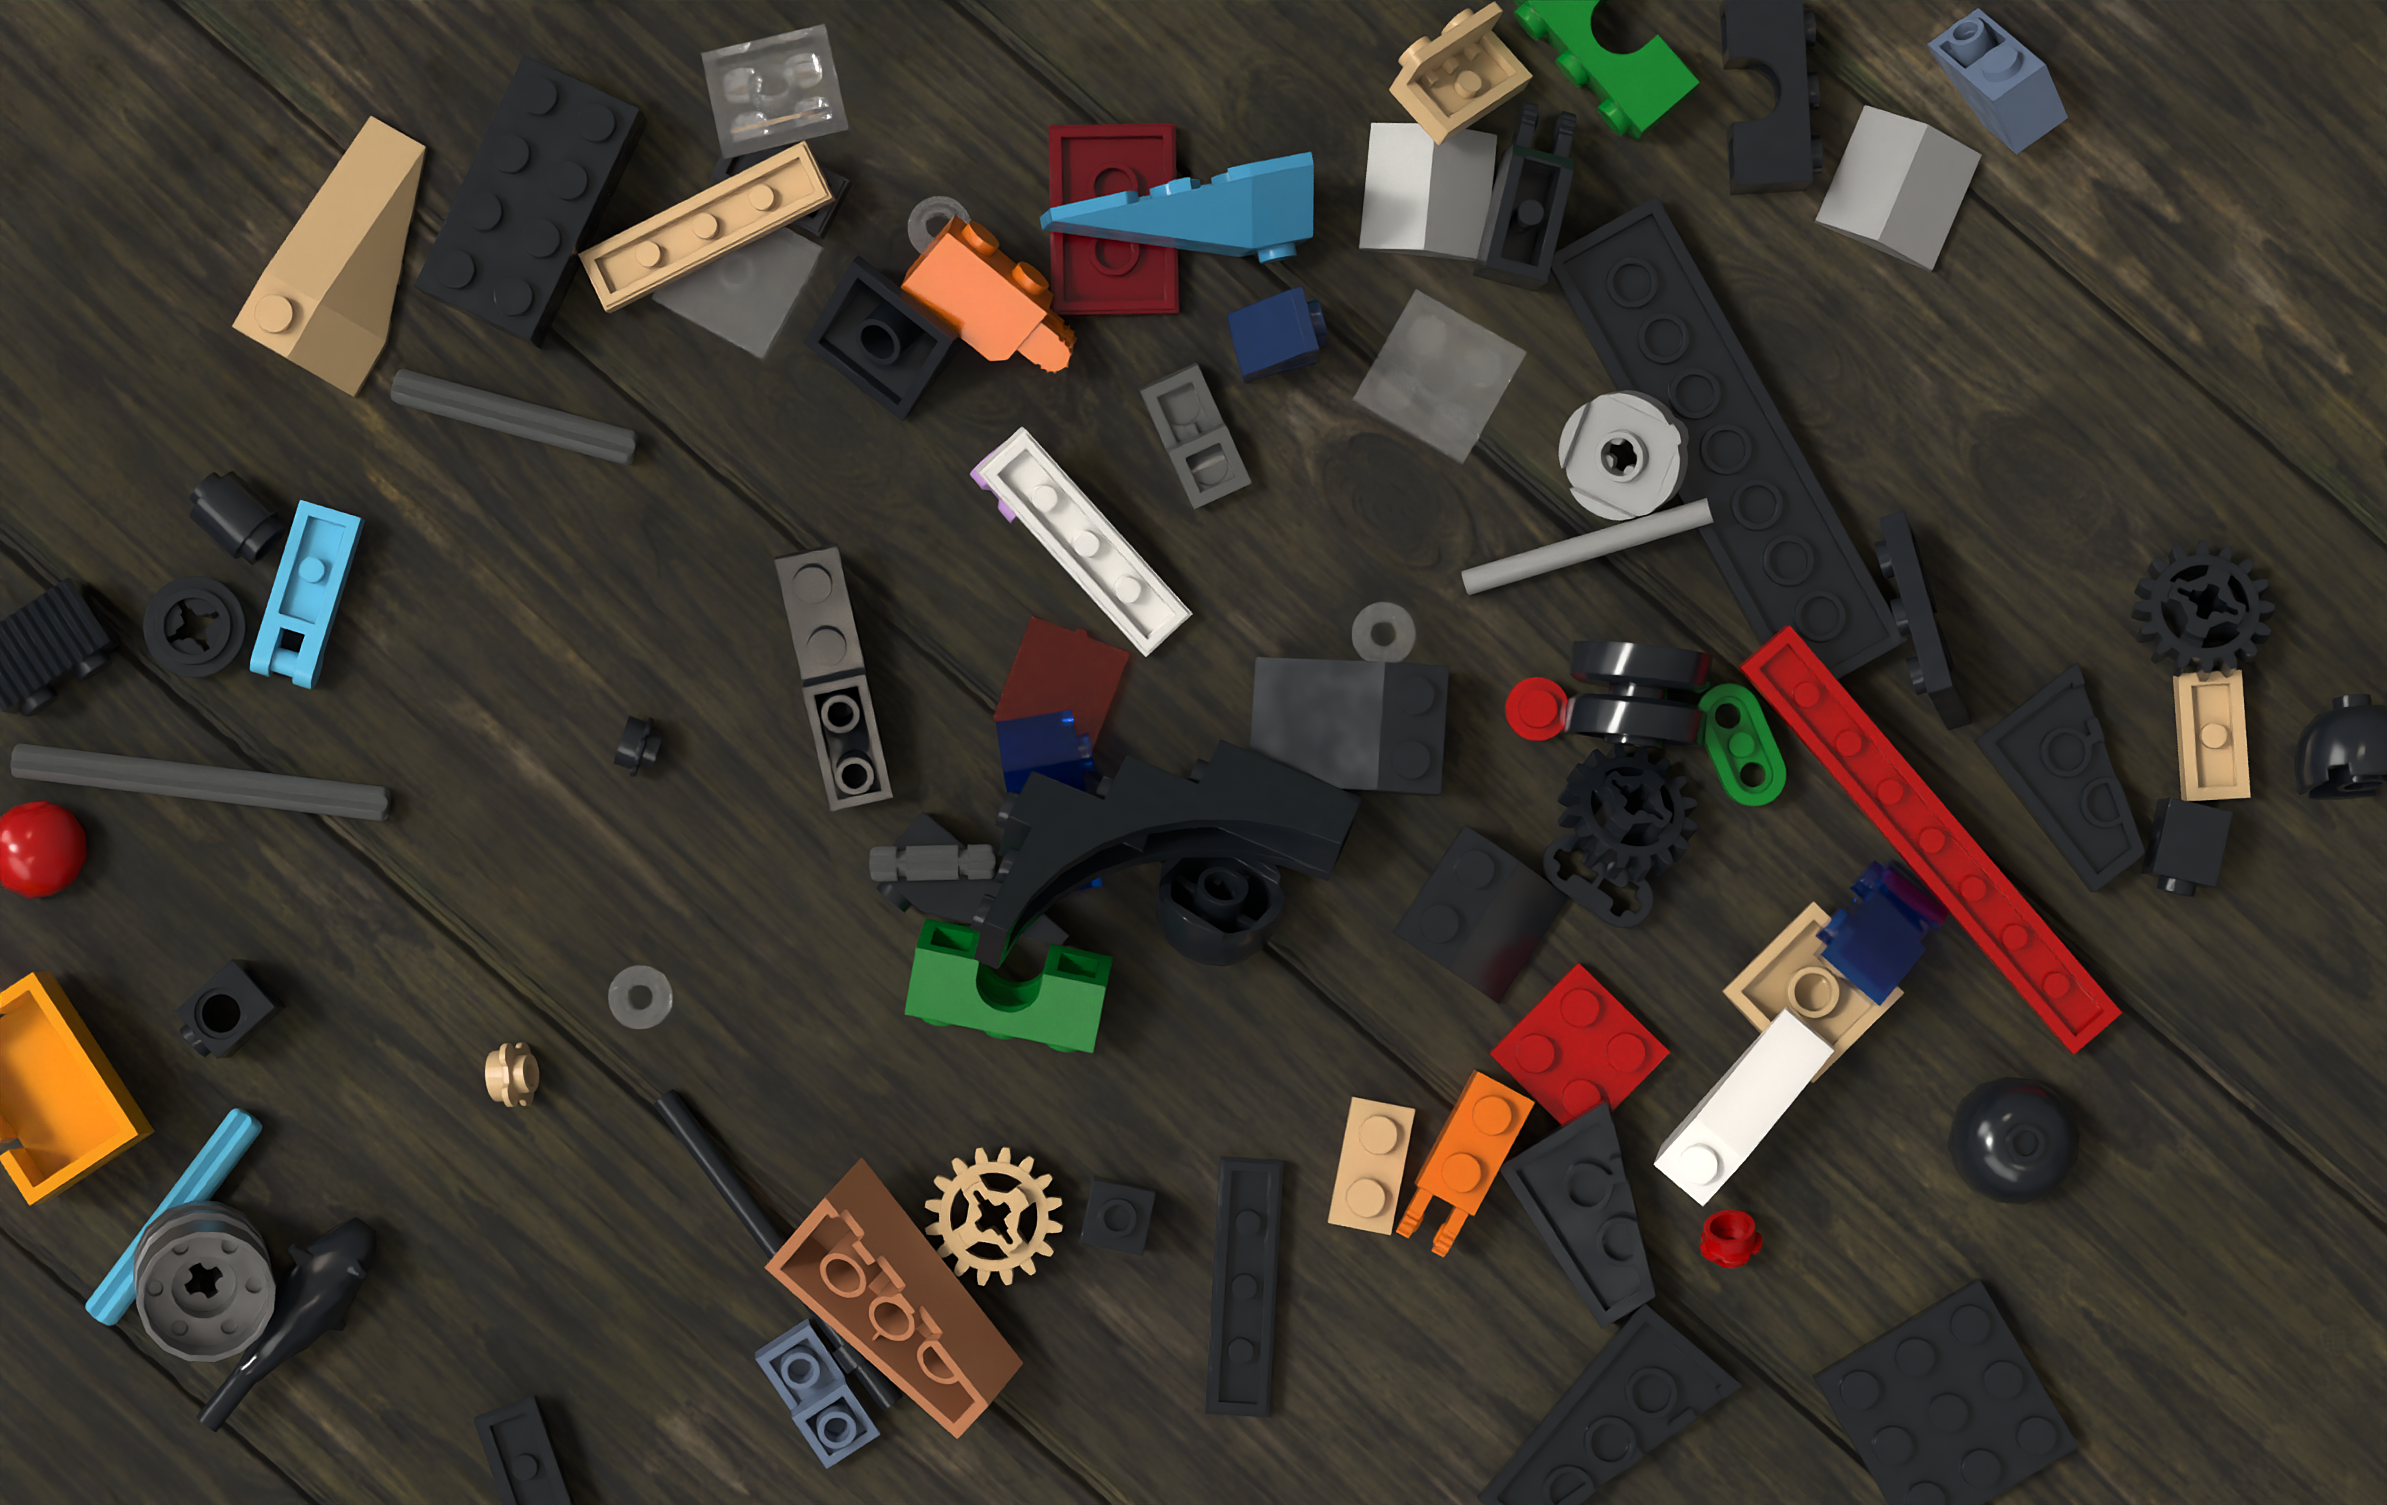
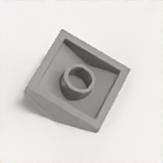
(1898, 187)
(1426, 194)

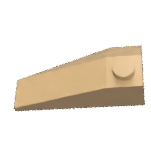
(338, 271)

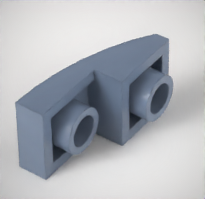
(817, 1393)

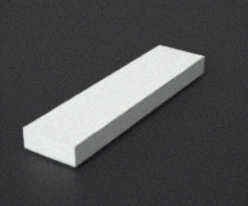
(1083, 541)

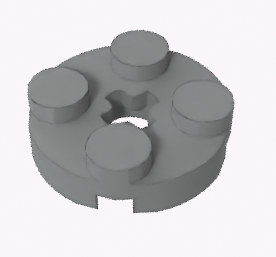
(1656, 440)

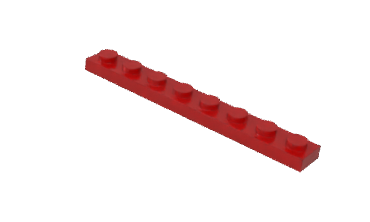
(1929, 839)

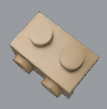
(1458, 75)

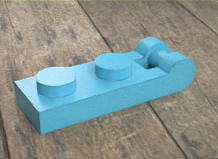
(307, 592)

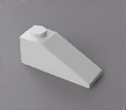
(1743, 1106)

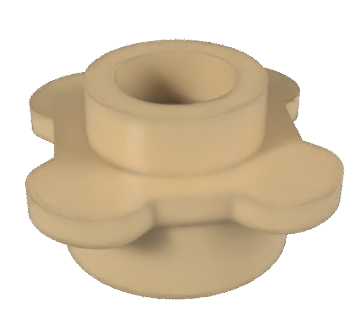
(512, 1074)

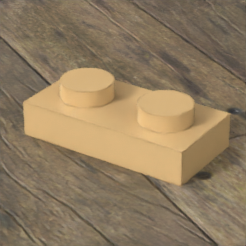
(2211, 737)
(1371, 1165)

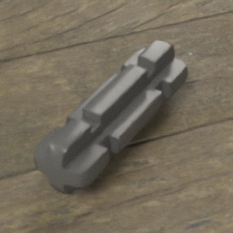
(932, 862)

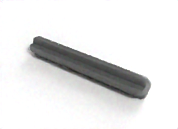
(514, 417)

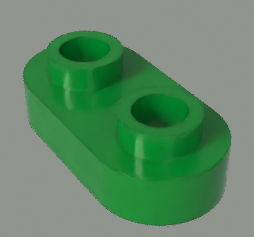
(1744, 743)

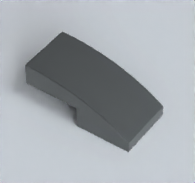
(1194, 435)

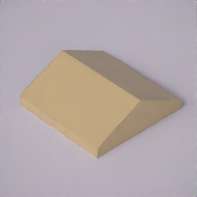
(1793, 977)

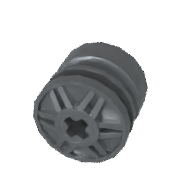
(196, 1315)

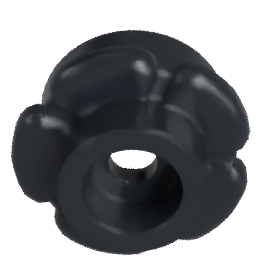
(638, 745)

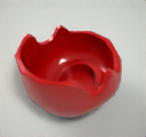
(40, 849)

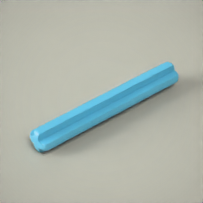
(196, 1184)

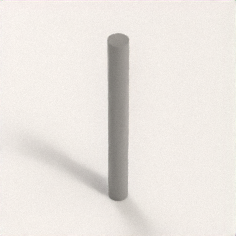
(1587, 546)

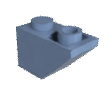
(1999, 80)

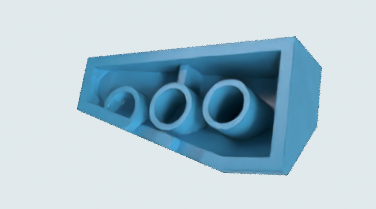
(1241, 213)

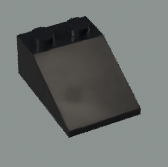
(1353, 722)

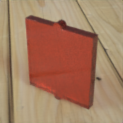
(1062, 673)

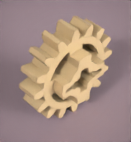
(970, 1232)

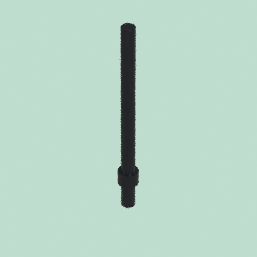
(764, 1233)

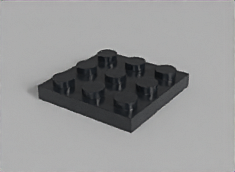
(1946, 1405)

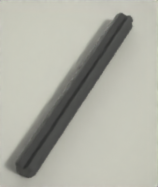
(200, 782)

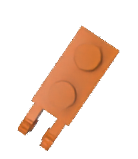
(989, 297)
(1467, 1156)

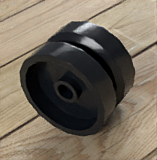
(1637, 700)

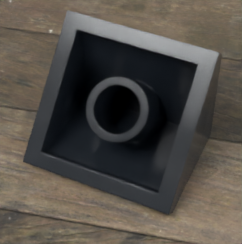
(883, 339)

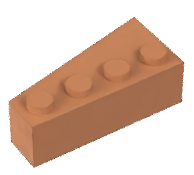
(896, 1300)

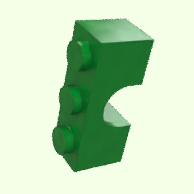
(1633, 87)
(1054, 1008)

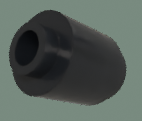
(236, 516)

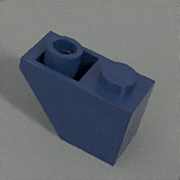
(1277, 334)

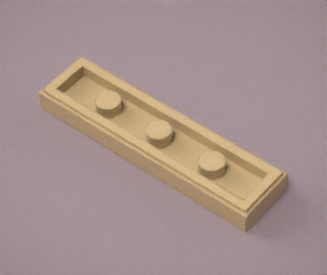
(707, 227)

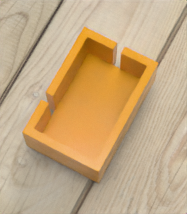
(57, 1093)

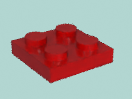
(1578, 1048)

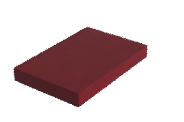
(1106, 274)

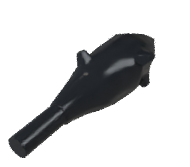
(307, 1303)

